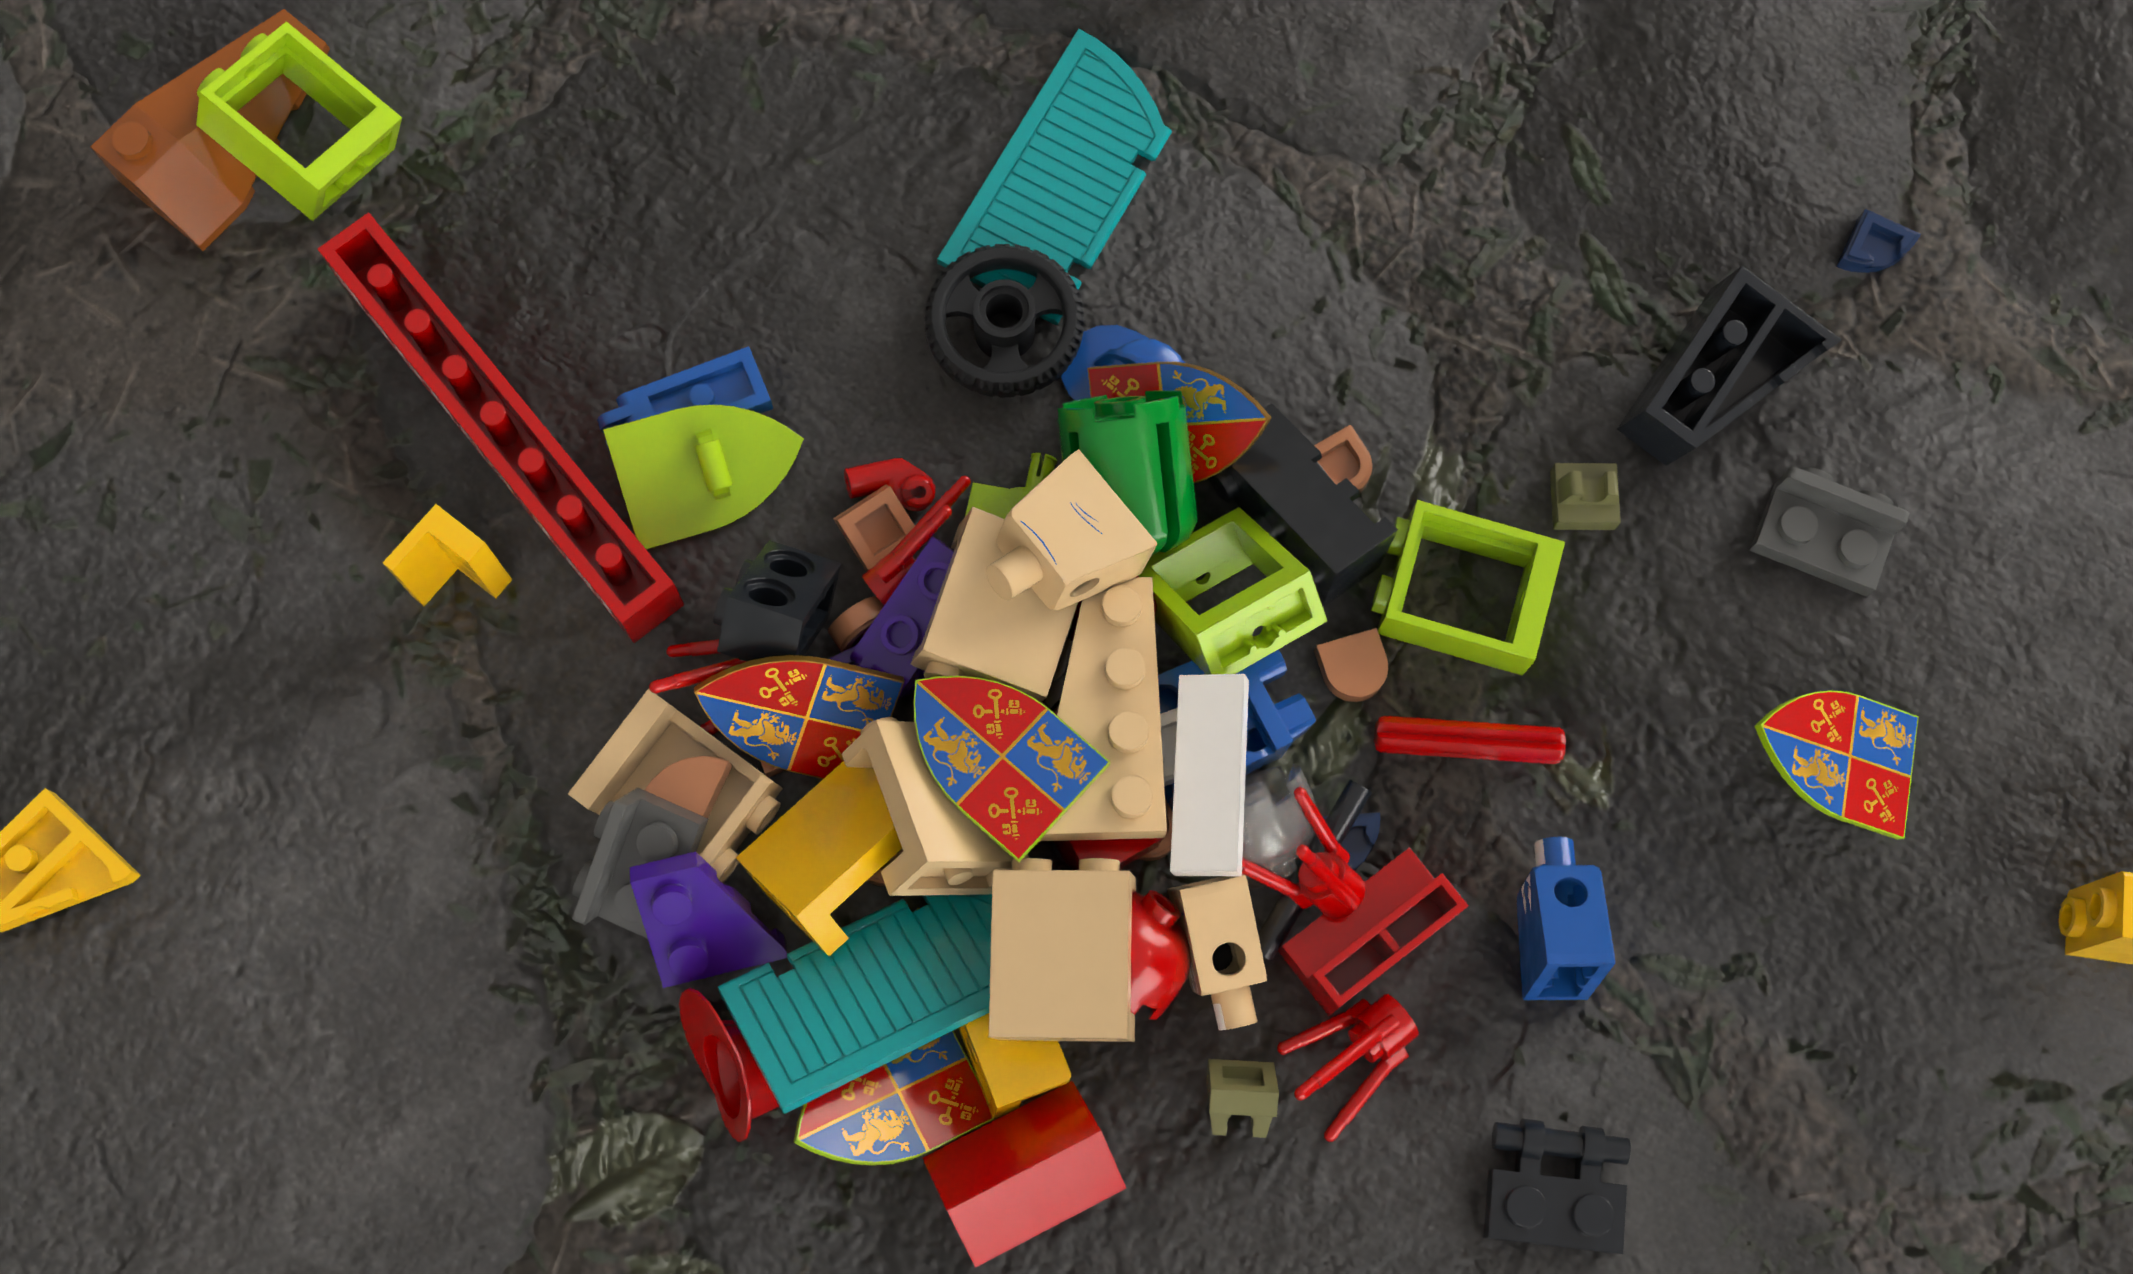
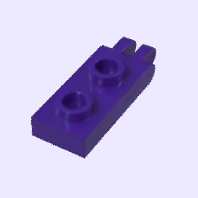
(905, 617)

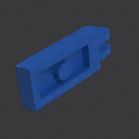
(722, 381)

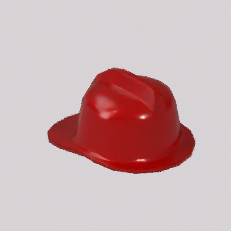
(726, 1064)

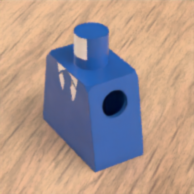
(1562, 925)

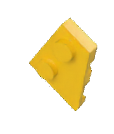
(54, 862)

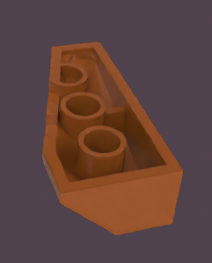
(177, 165)

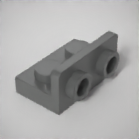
(1828, 529)
(631, 833)

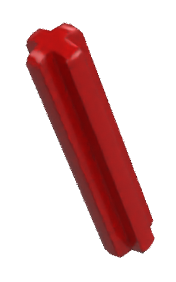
(1469, 739)

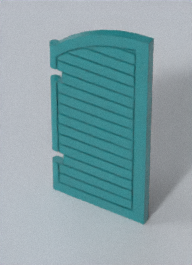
(1066, 166)
(871, 1001)

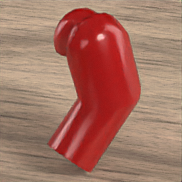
(909, 483)

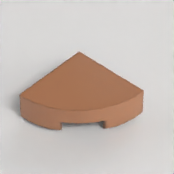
(692, 783)

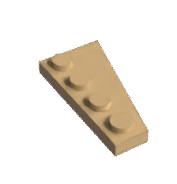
(1115, 707)

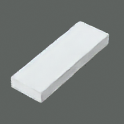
(1209, 775)

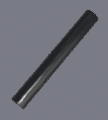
(1286, 910)

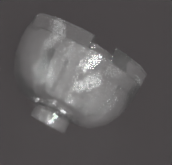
(1275, 820)

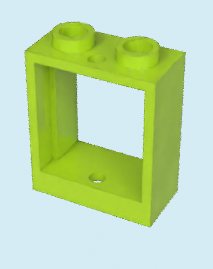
(288, 52)
(1534, 552)
(1223, 636)

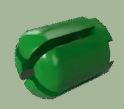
(1141, 454)

